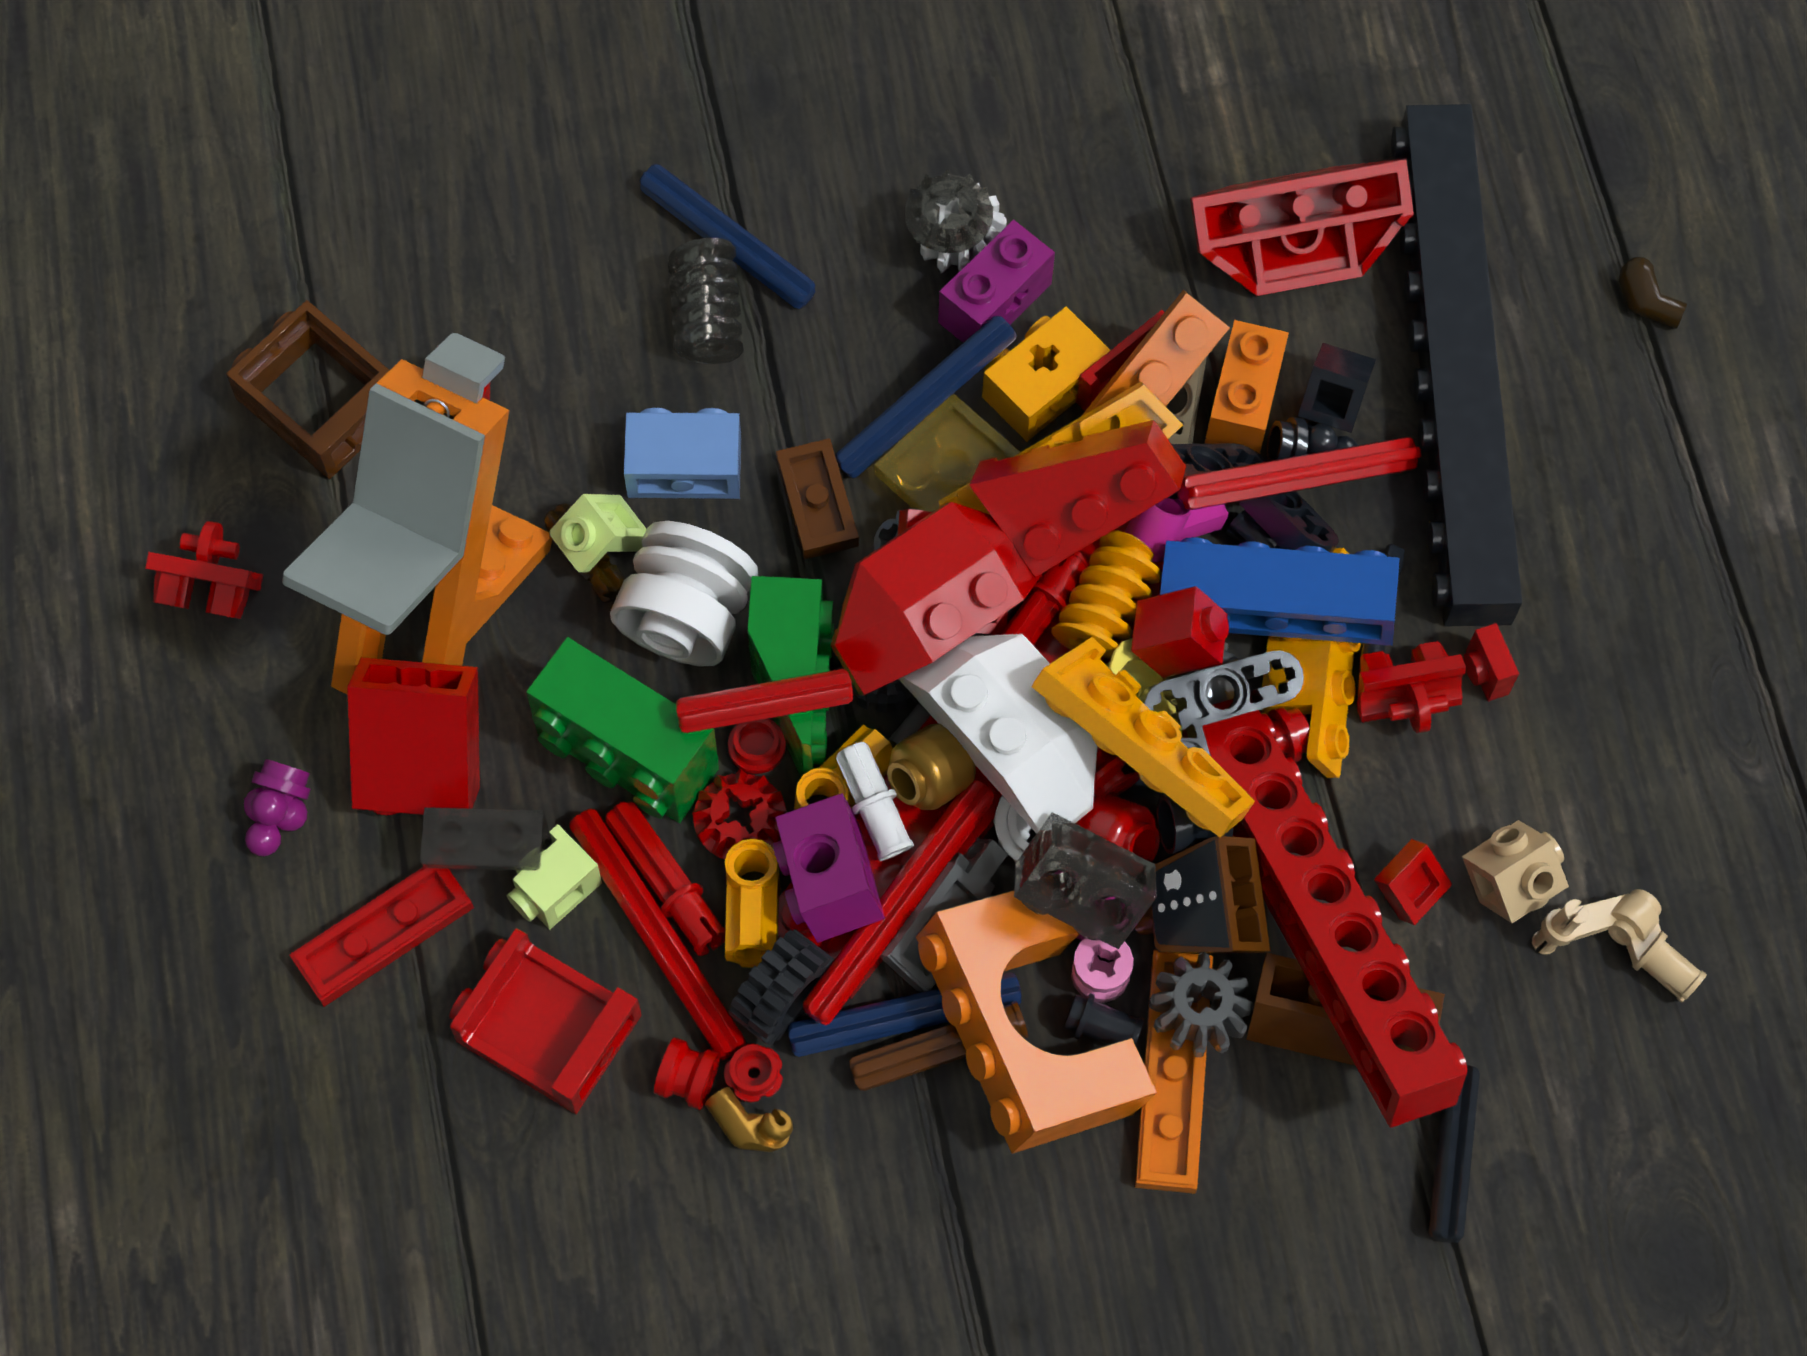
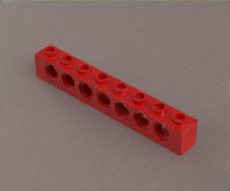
(1400, 1081)

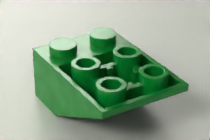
(790, 639)

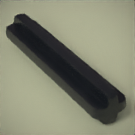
(1454, 1163)

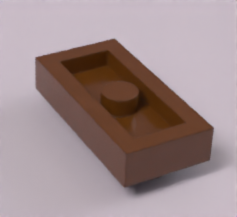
(817, 498)

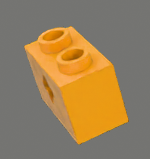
(1036, 398)

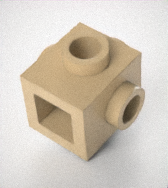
(1516, 870)

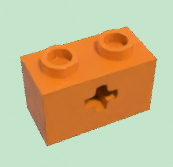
(1246, 385)

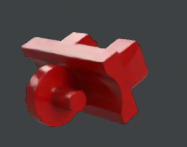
(228, 585)
(1410, 690)

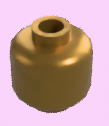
(930, 768)

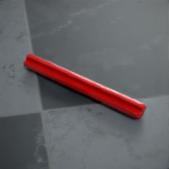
(1298, 473)
(898, 902)
(657, 934)

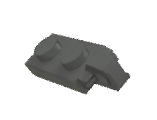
(960, 882)

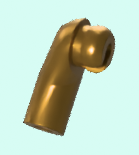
(749, 1130)

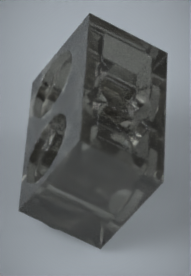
(1091, 871)

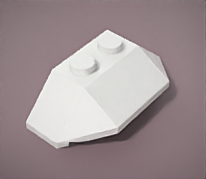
(1007, 727)

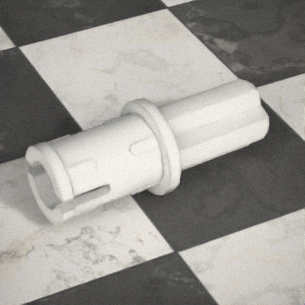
(873, 801)

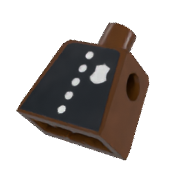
(1209, 900)

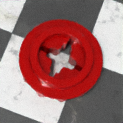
(747, 790)

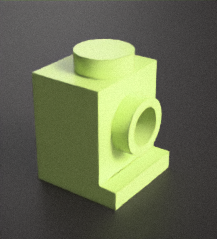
(559, 885)

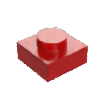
(1490, 663)
(1413, 882)

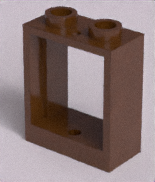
(290, 338)

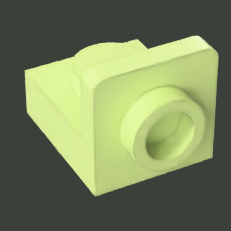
(595, 527)

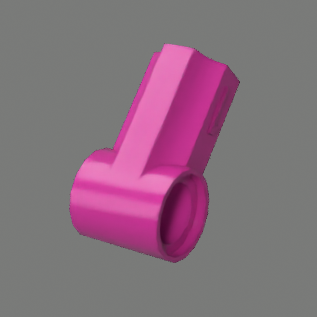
(1174, 522)

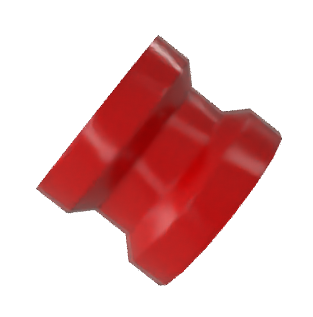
(687, 1073)

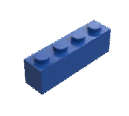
(1290, 591)

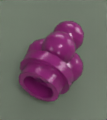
(275, 806)

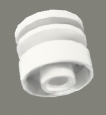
(684, 593)

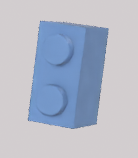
(682, 454)

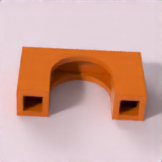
(1030, 1091)

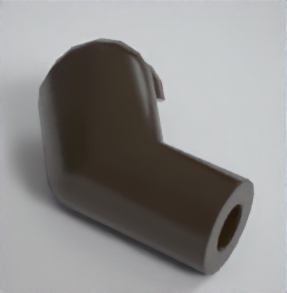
(1644, 296)

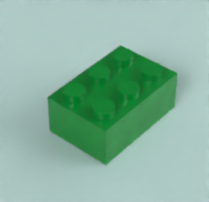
(620, 732)

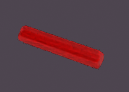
(764, 700)

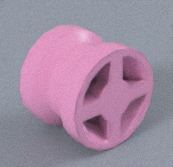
(1098, 977)

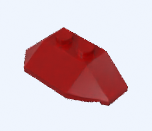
(1303, 225)
(927, 594)

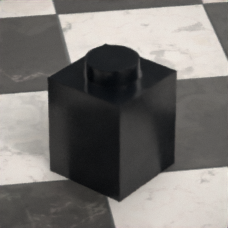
(1336, 387)

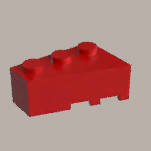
(1077, 491)

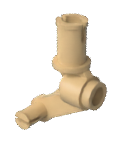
(1630, 922)

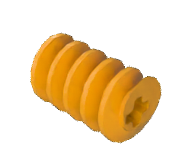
(1107, 593)

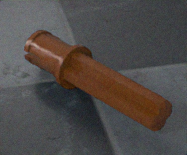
(918, 1053)

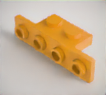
(1324, 694)

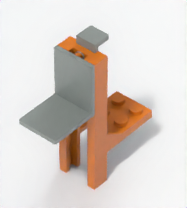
(423, 514)

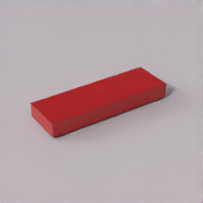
(381, 932)

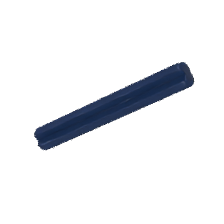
(712, 223)
(925, 396)
(881, 1020)

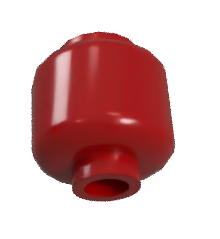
(1124, 825)

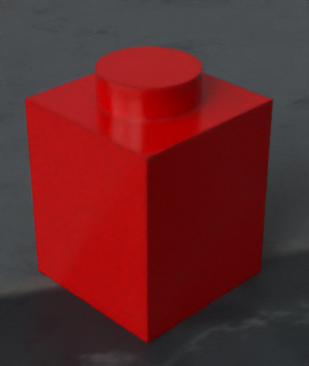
(1180, 632)

